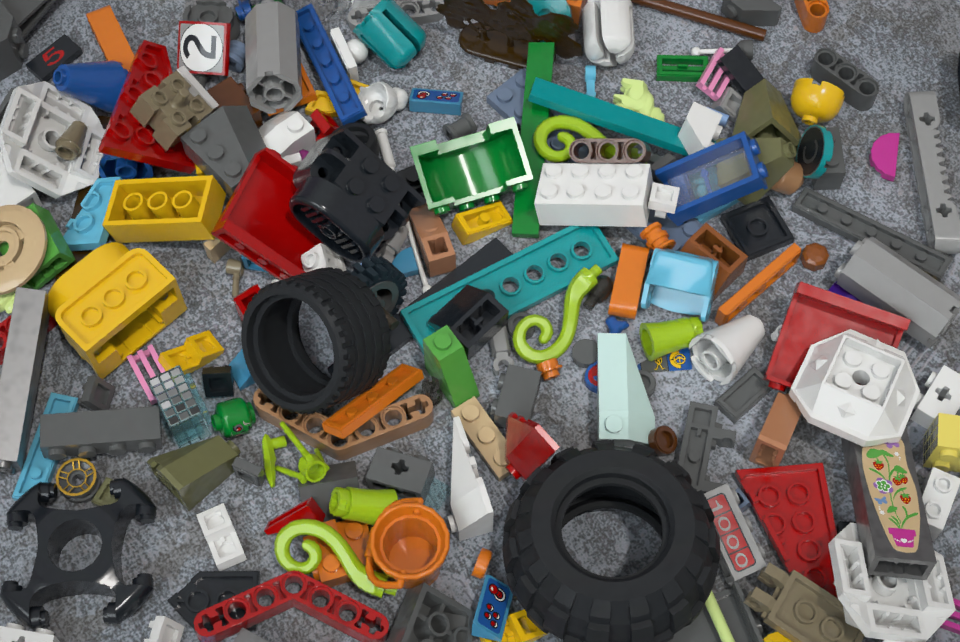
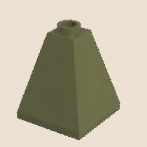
(778, 159)

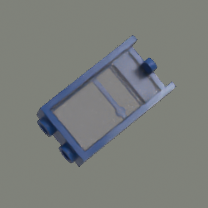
(715, 176)

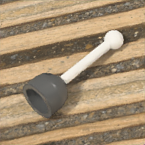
(745, 45)

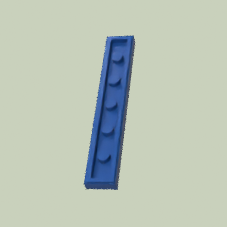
(329, 66)

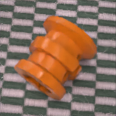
(657, 237)

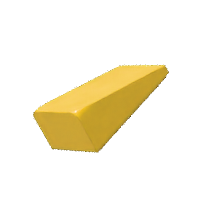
(480, 222)

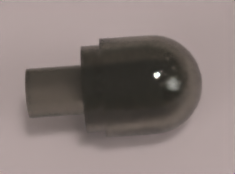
(599, 292)

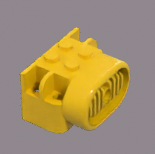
(114, 304)

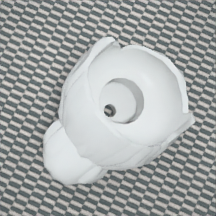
(380, 96)

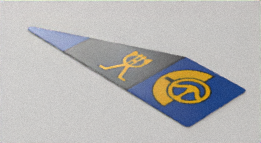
(674, 361)

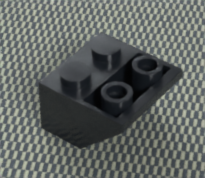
(472, 317)

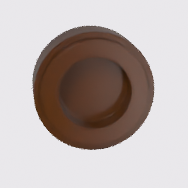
(662, 440)

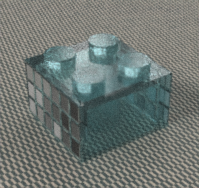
(181, 406)

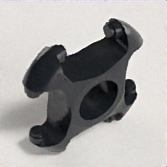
(59, 527)

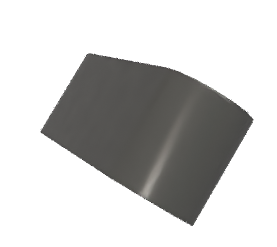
(858, 87)

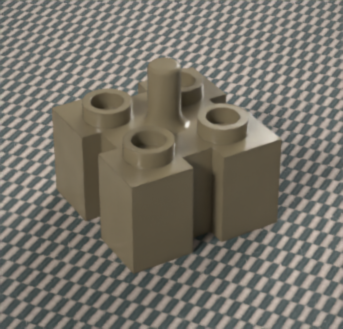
(170, 110)

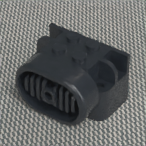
(350, 196)

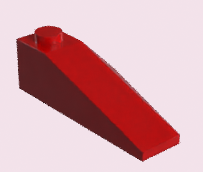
(526, 446)

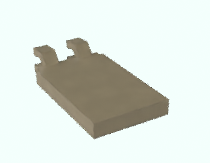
(800, 608)

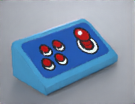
(436, 101)
(492, 609)

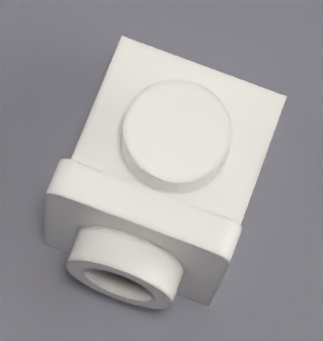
(321, 257)

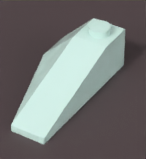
(622, 401)

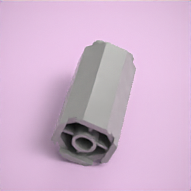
(273, 57)
(899, 287)

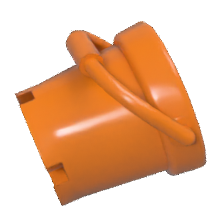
(407, 545)

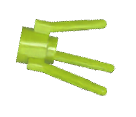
(311, 466)

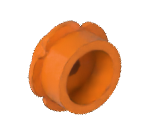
(549, 368)

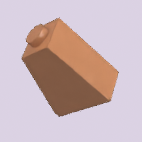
(776, 432)

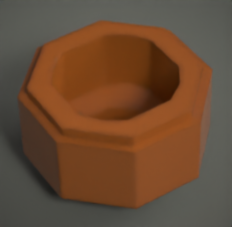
(814, 256)

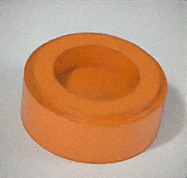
(482, 563)

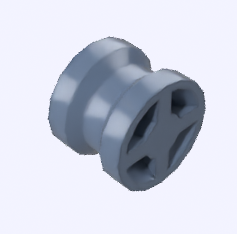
(236, 56)

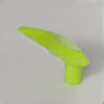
(269, 457)

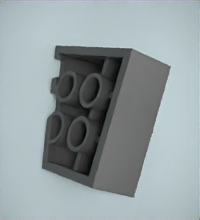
(224, 145)
(431, 617)

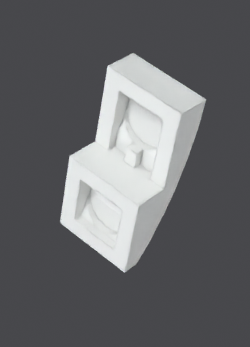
(221, 537)

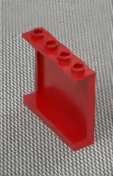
(260, 220)
(820, 314)

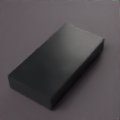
(740, 69)

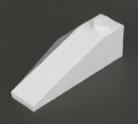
(288, 133)
(469, 502)

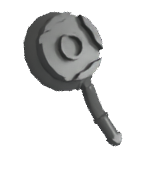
(216, 12)

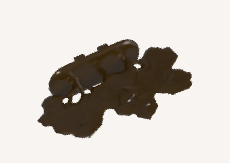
(506, 31)

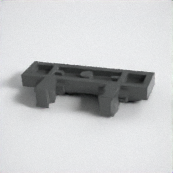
(699, 437)

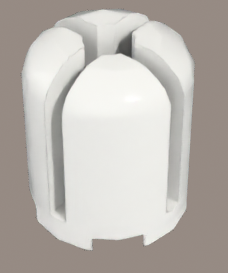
(608, 31)

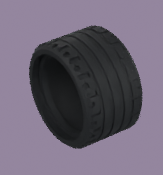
(277, 353)

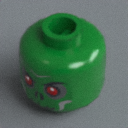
(233, 417)

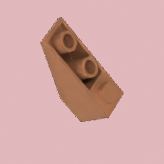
(433, 241)

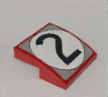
(204, 47)

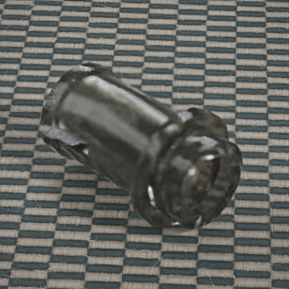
(432, 387)

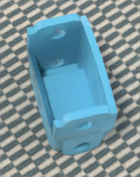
(681, 283)

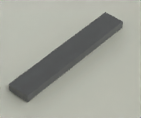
(858, 226)

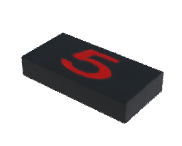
(60, 52)

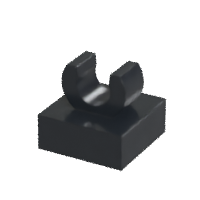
(218, 381)

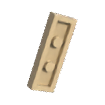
(483, 436)

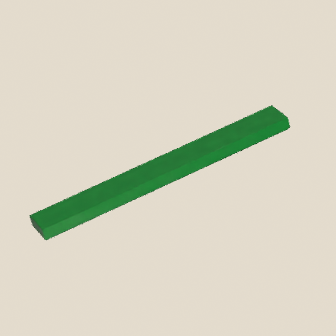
(540, 65)

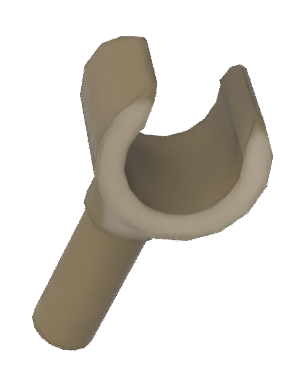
(235, 268)

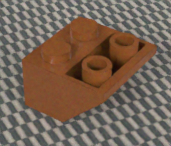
(712, 244)

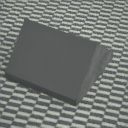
(338, 475)

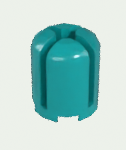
(391, 34)

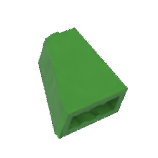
(449, 364)

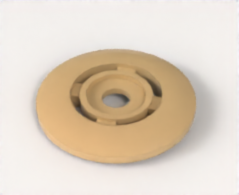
(21, 260)

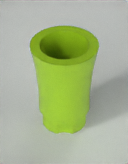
(668, 336)
(360, 504)

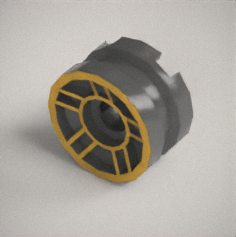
(81, 469)

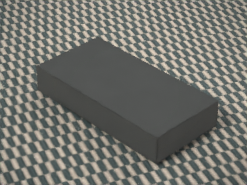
(743, 395)

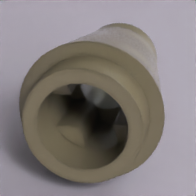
(71, 141)

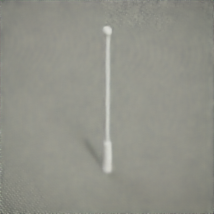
(388, 158)

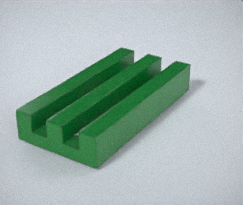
(682, 72)

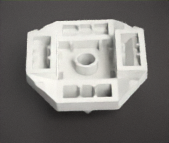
(45, 113)
(864, 412)
(888, 605)

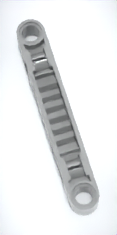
(938, 212)

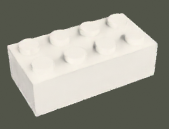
(594, 194)

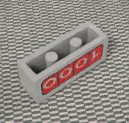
(738, 549)

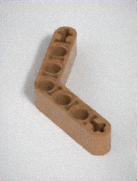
(356, 443)

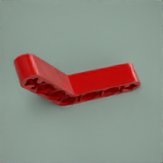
(285, 600)

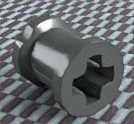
(460, 128)

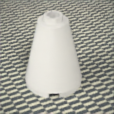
(726, 348)

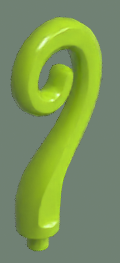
(571, 123)
(577, 289)
(343, 551)

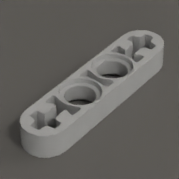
(427, 16)

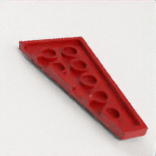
(796, 516)

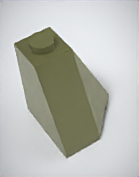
(766, 115)
(195, 469)

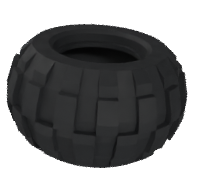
(599, 608)

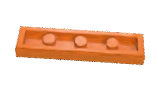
(758, 285)
(372, 401)

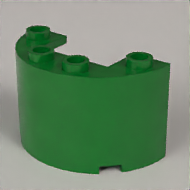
(472, 168)

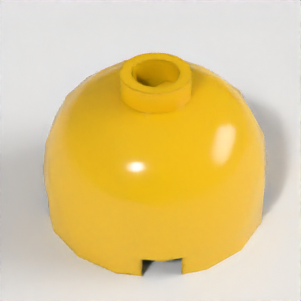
(816, 102)

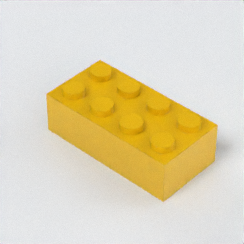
(164, 209)

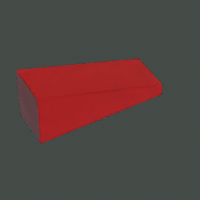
(306, 510)

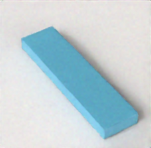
(36, 467)

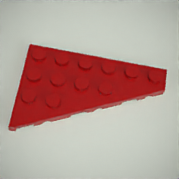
(124, 133)

